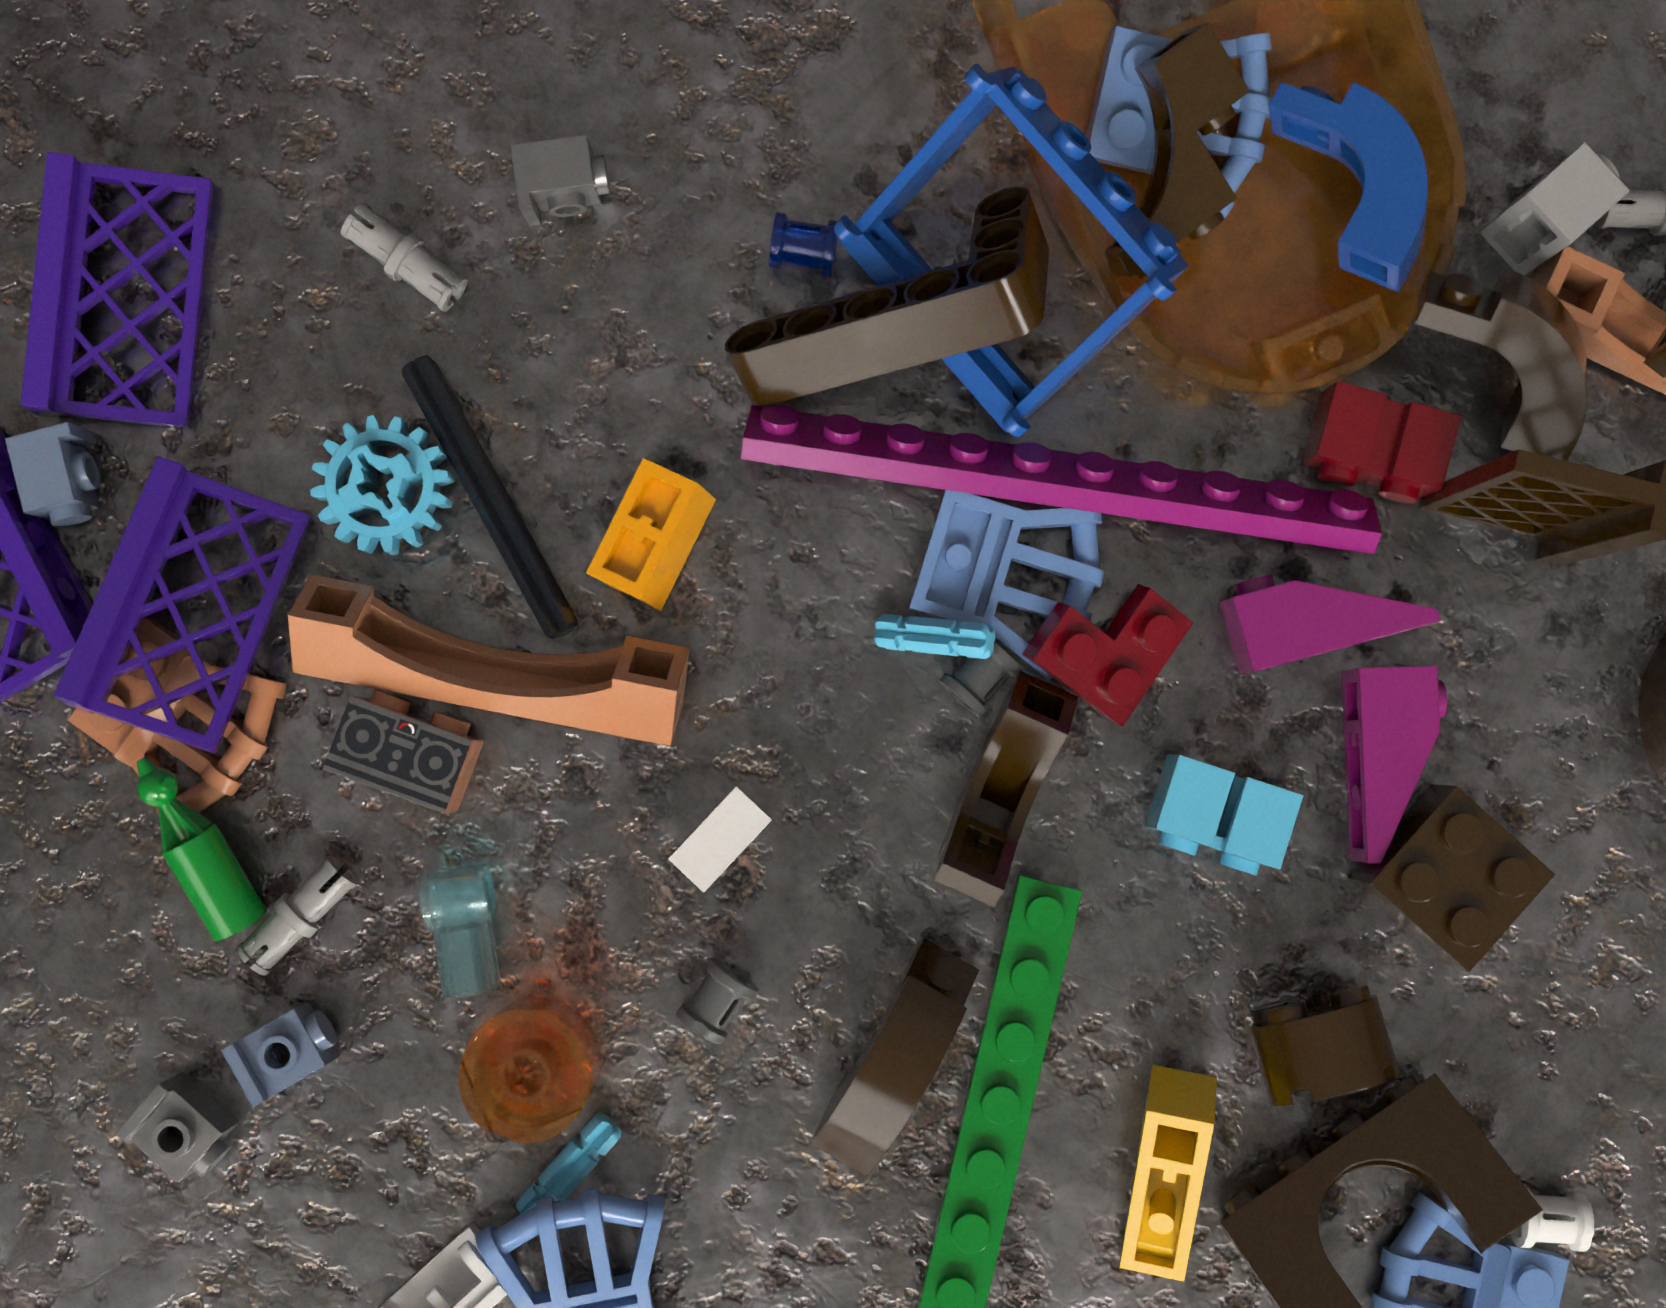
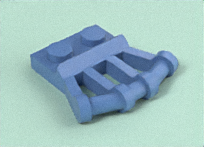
(1123, 120)
(972, 554)
(593, 1210)
(1496, 1279)

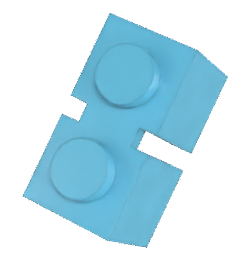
(1224, 812)

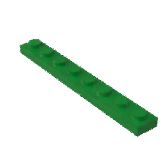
(1000, 1095)

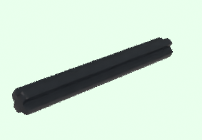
(489, 497)

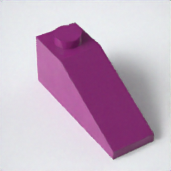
(1304, 619)
(1388, 736)

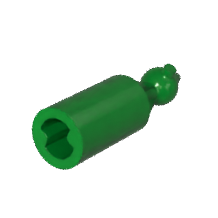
(199, 857)

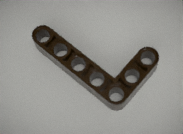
(906, 321)

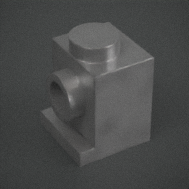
(558, 177)
(190, 1109)

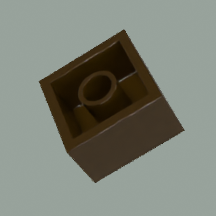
(1453, 877)

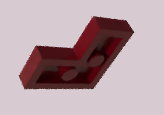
(1115, 666)

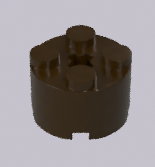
(1322, 1048)

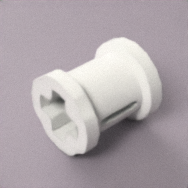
(1571, 1225)

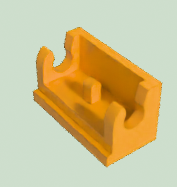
(651, 534)

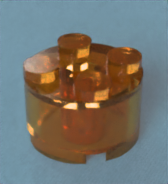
(520, 1104)

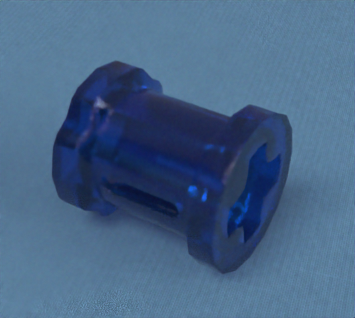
(803, 244)

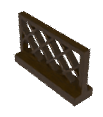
(1566, 504)

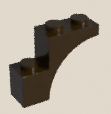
(1188, 90)

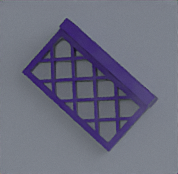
(60, 288)
(131, 584)
(45, 586)

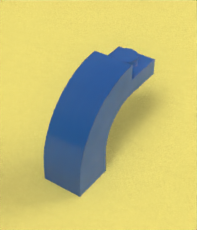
(1386, 160)

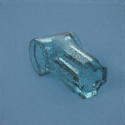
(460, 912)

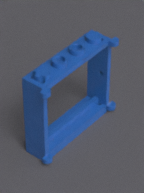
(890, 257)

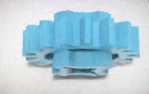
(358, 495)

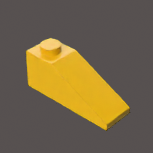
(1169, 1172)

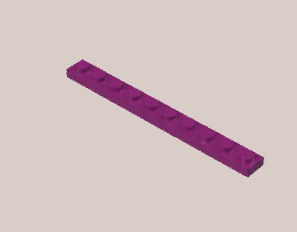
(1061, 478)

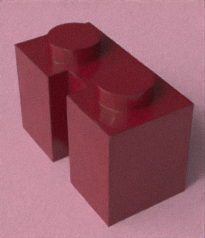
(1380, 442)

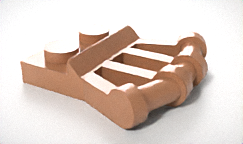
(174, 672)

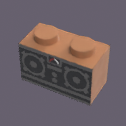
(403, 752)

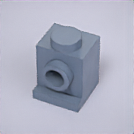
(56, 473)
(261, 1067)

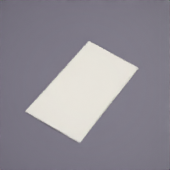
(720, 839)

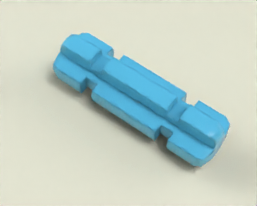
(935, 636)
(573, 1162)

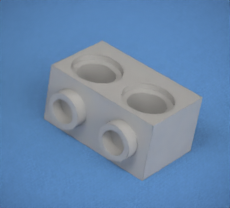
(1555, 209)

